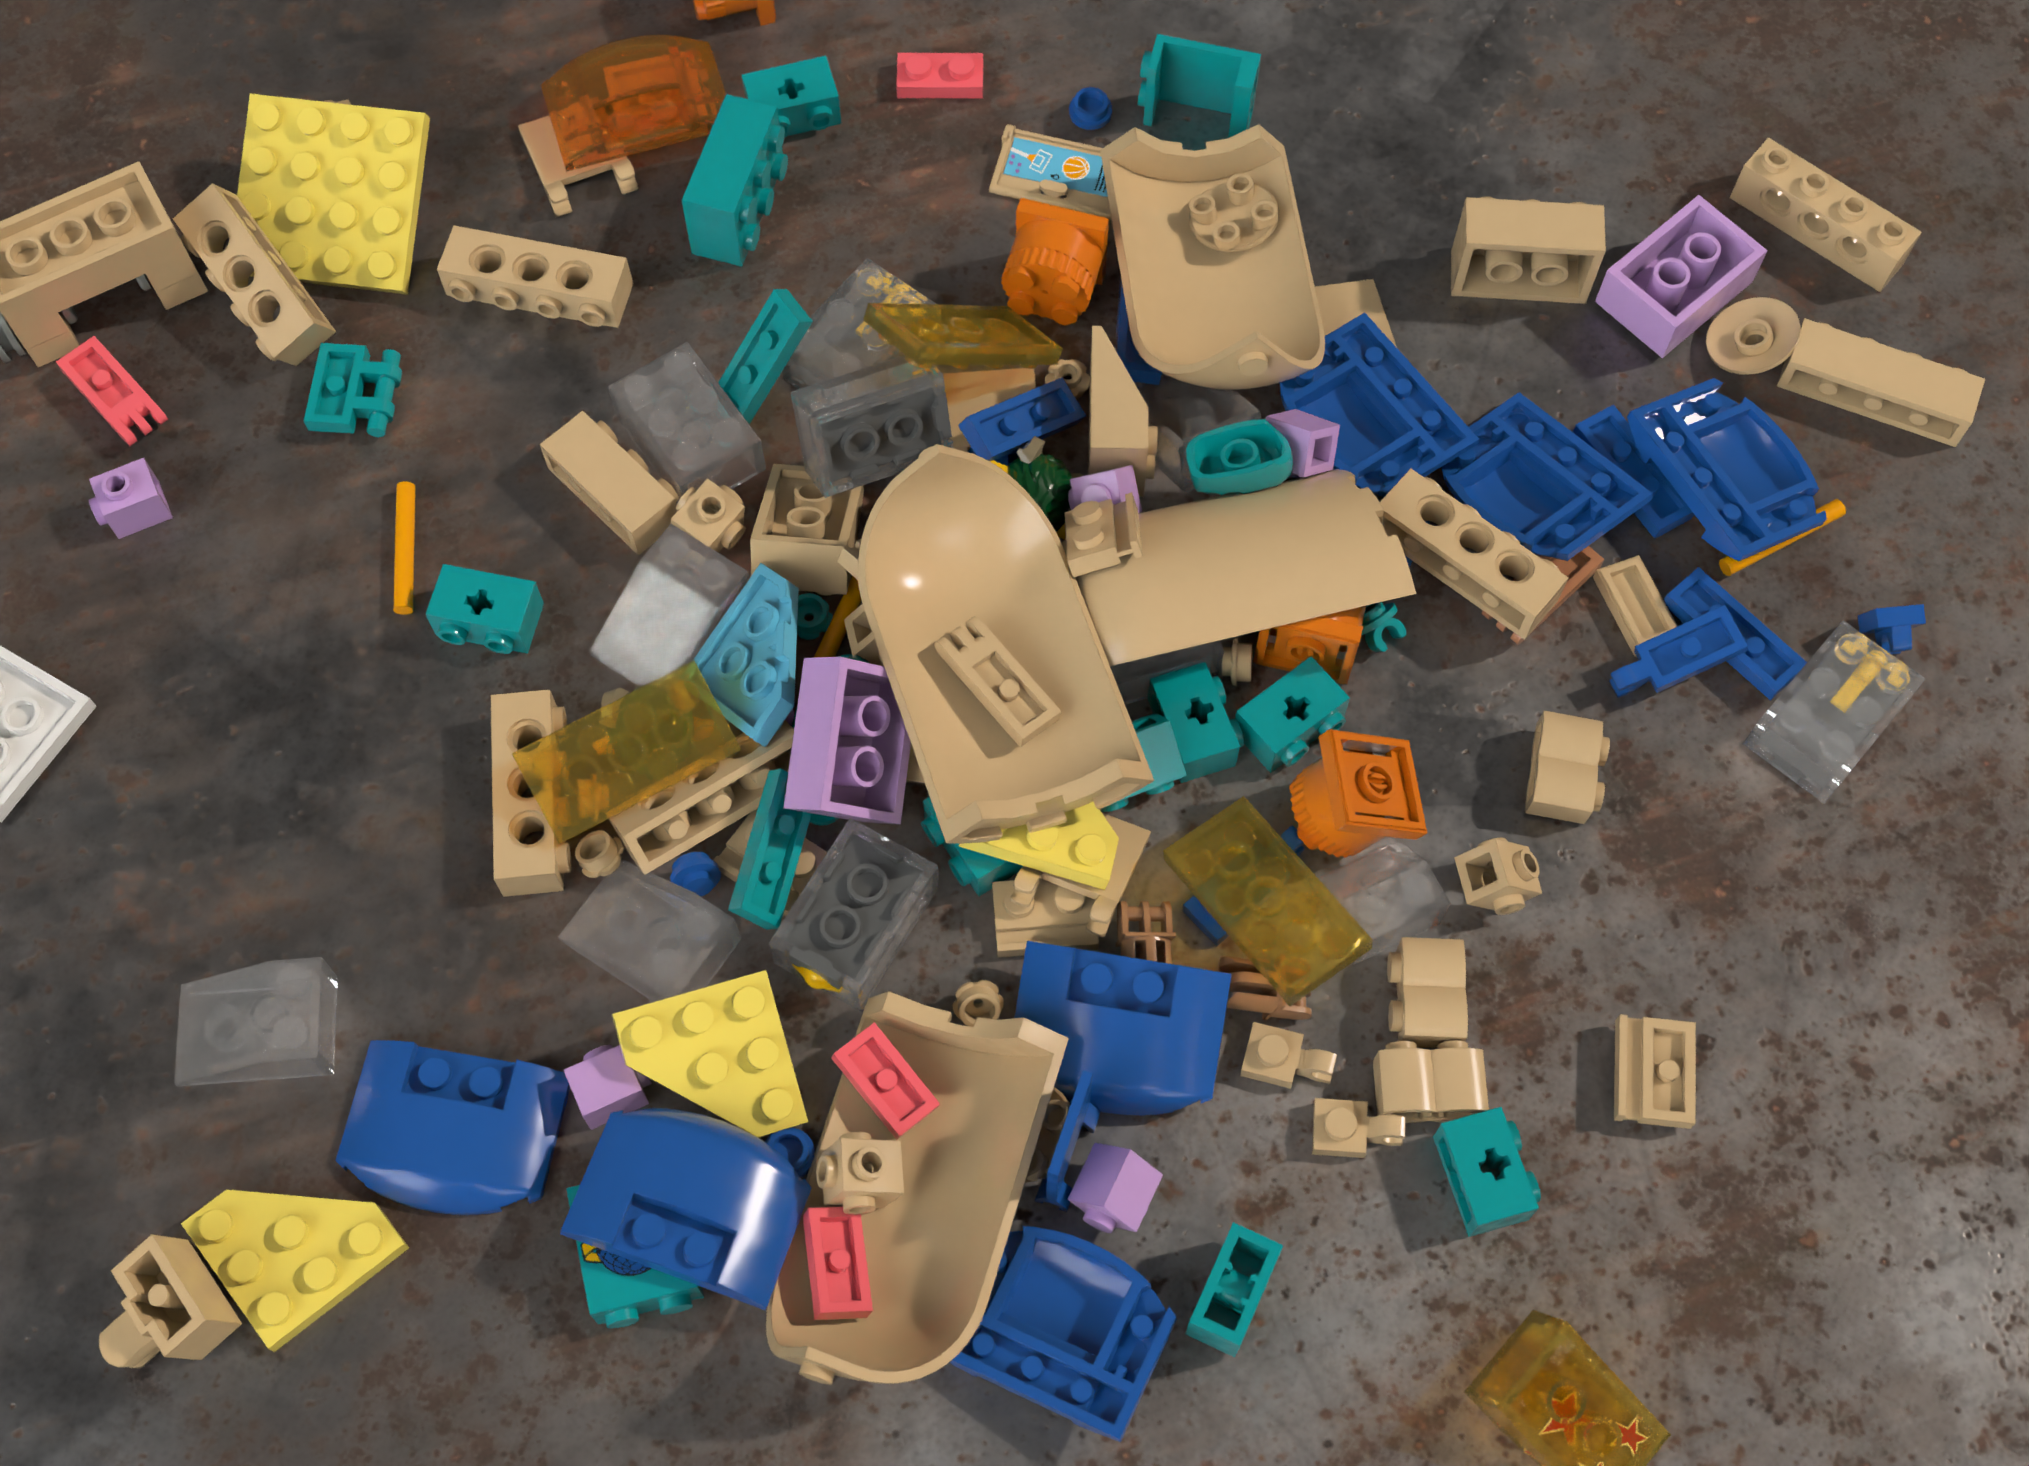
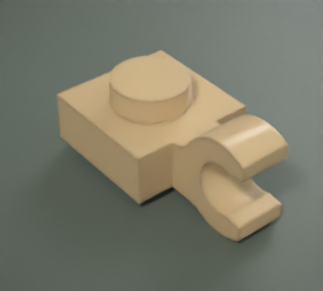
(1277, 1056)
(1344, 1128)

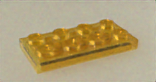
(961, 335)
(626, 752)
(1267, 900)

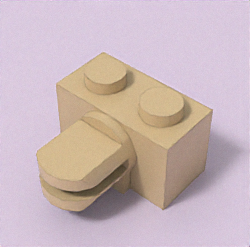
(167, 1306)

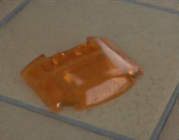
(633, 98)

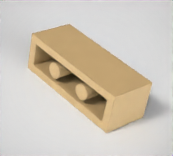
(611, 481)

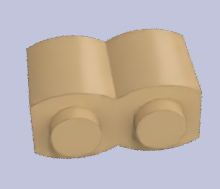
(1566, 767)
(1429, 991)
(1430, 1083)

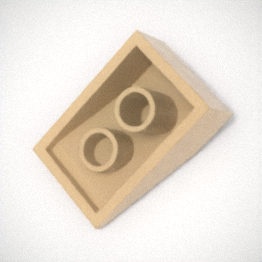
(1117, 416)
(803, 532)

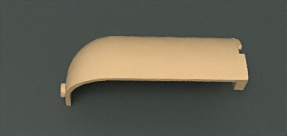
(1203, 310)
(970, 542)
(1246, 566)
(963, 1177)

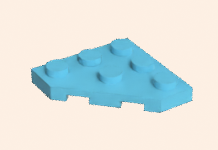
(753, 656)

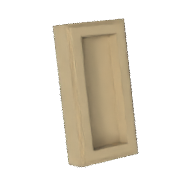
(1634, 601)

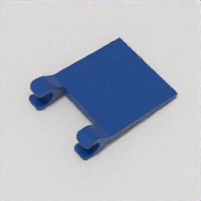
(1080, 1114)

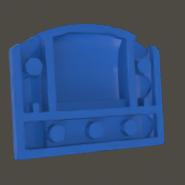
(1383, 408)
(1729, 468)
(1541, 481)
(1132, 1022)
(452, 1128)
(690, 1201)
(1069, 1330)

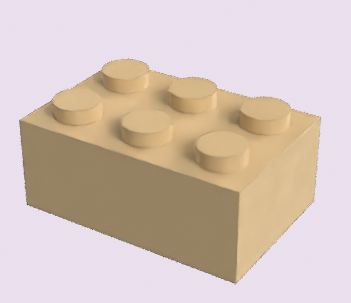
(1527, 250)

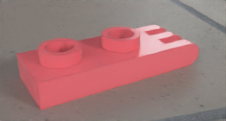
(110, 389)

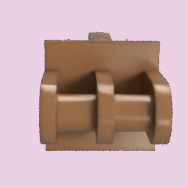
(1145, 941)
(1254, 993)

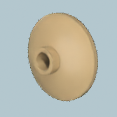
(1750, 322)

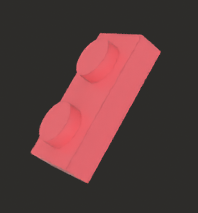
(940, 75)
(885, 1081)
(837, 1264)

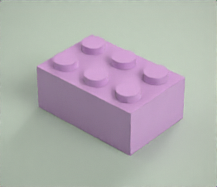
(1680, 276)
(848, 743)

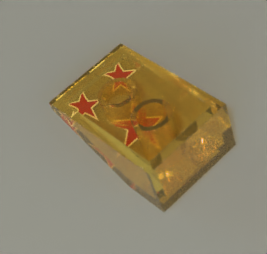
(1564, 1400)

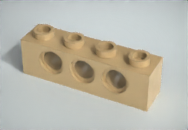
(1824, 214)
(503, 268)
(300, 322)
(1477, 575)
(702, 803)
(519, 866)

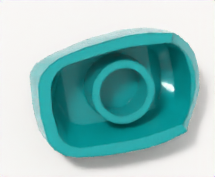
(1239, 458)

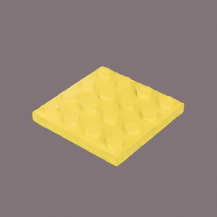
(335, 188)

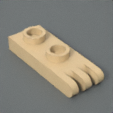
(998, 681)

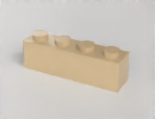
(1882, 383)

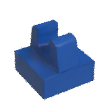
(1892, 626)

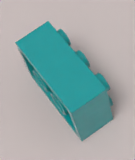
(734, 180)

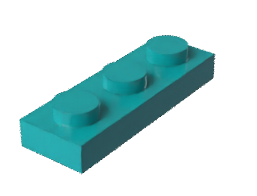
(764, 352)
(770, 856)

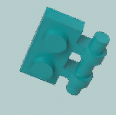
(338, 388)

